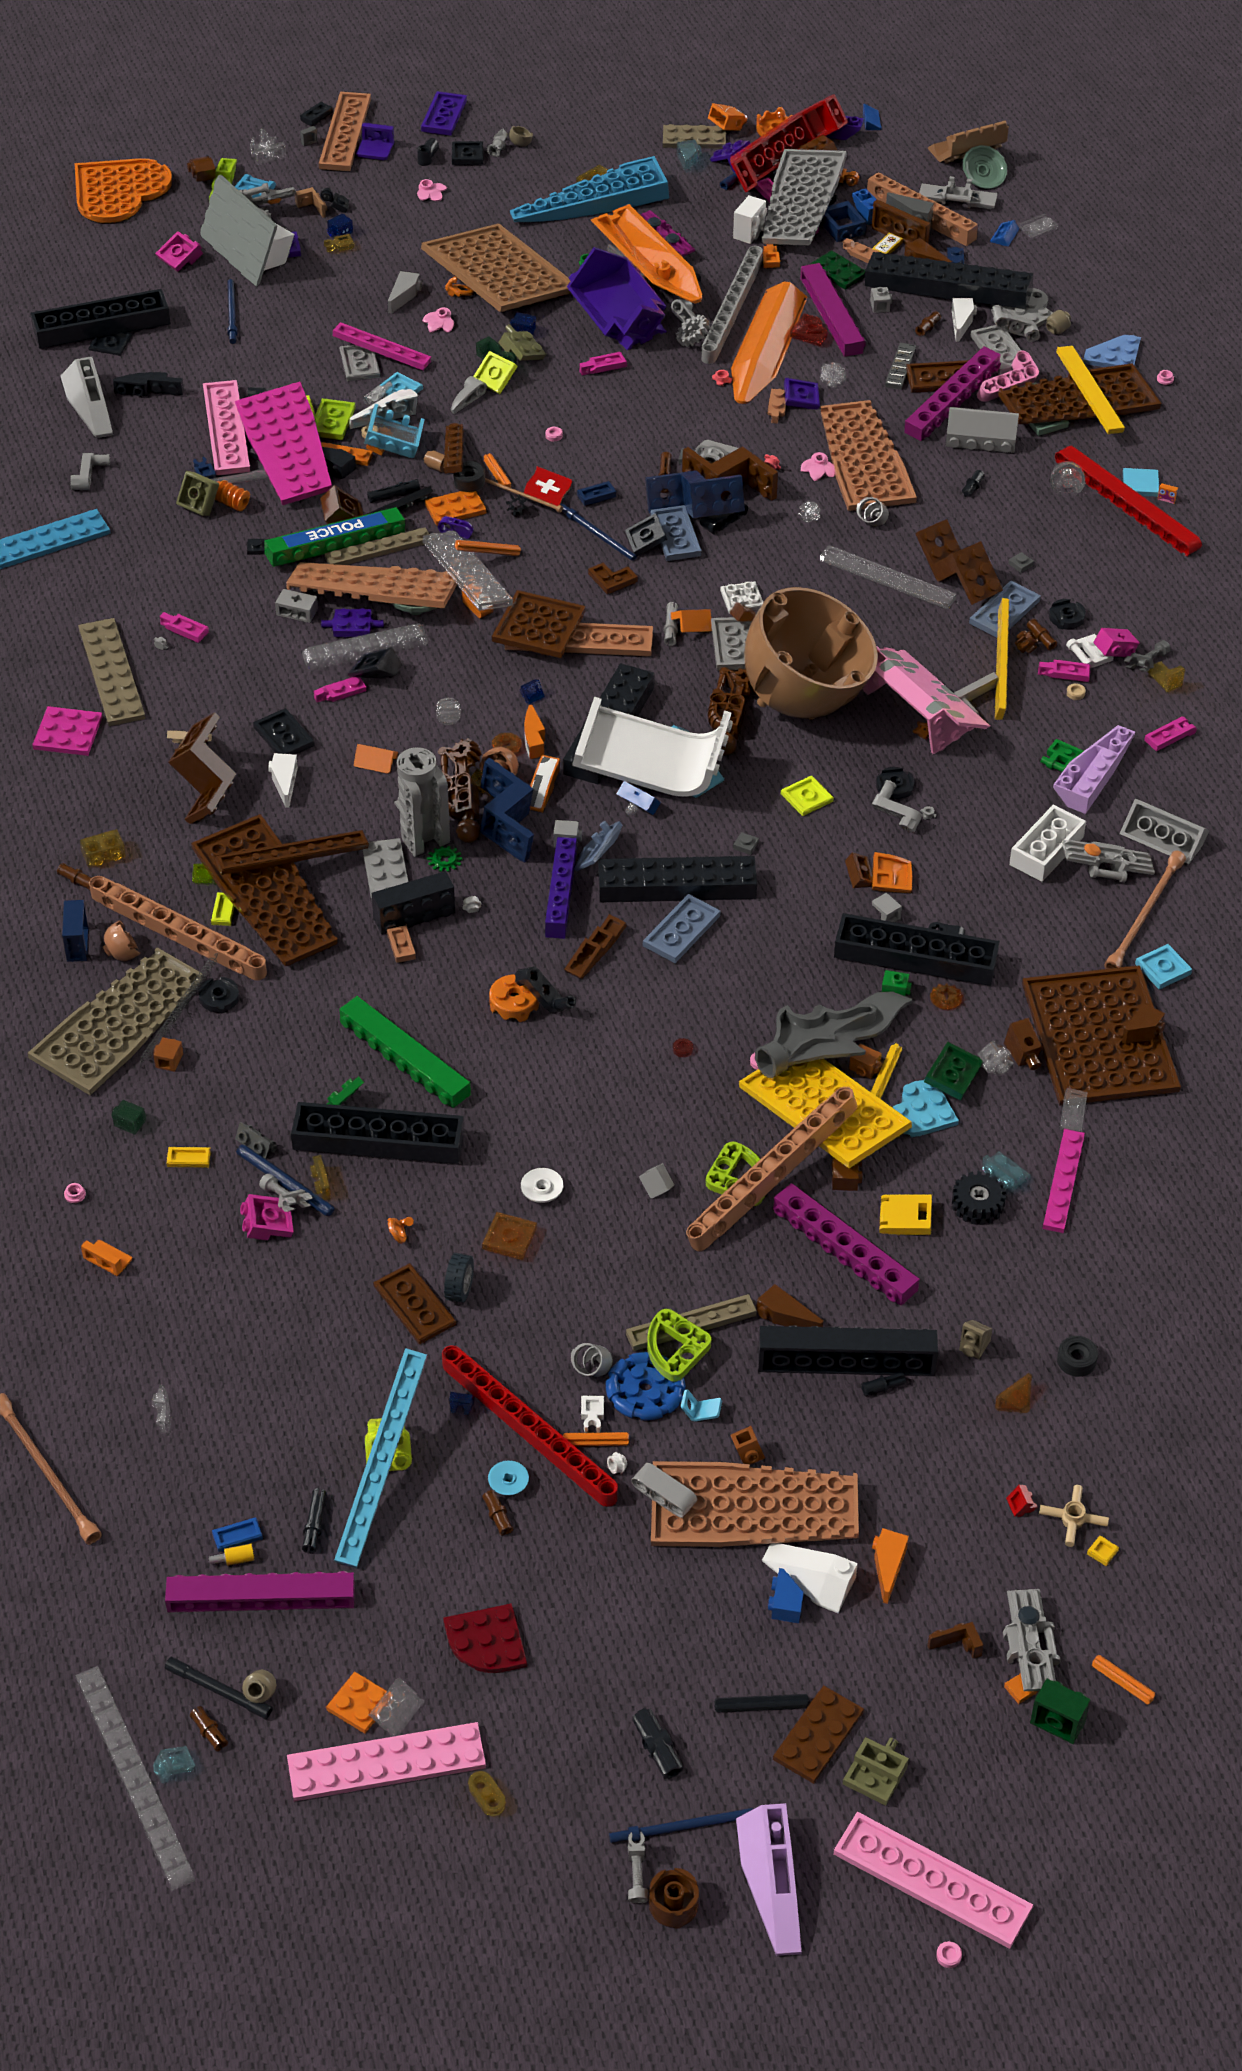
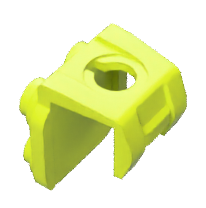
(402, 1457)

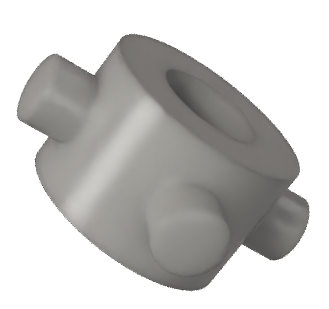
(160, 643)
(928, 812)

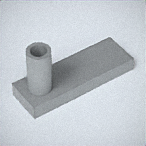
(976, 689)

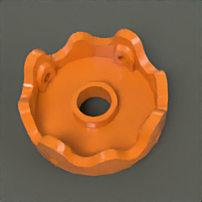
(770, 120)
(509, 1006)

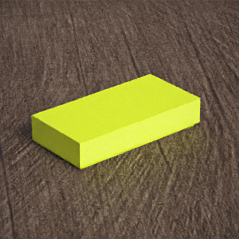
(223, 911)

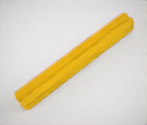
(886, 1070)

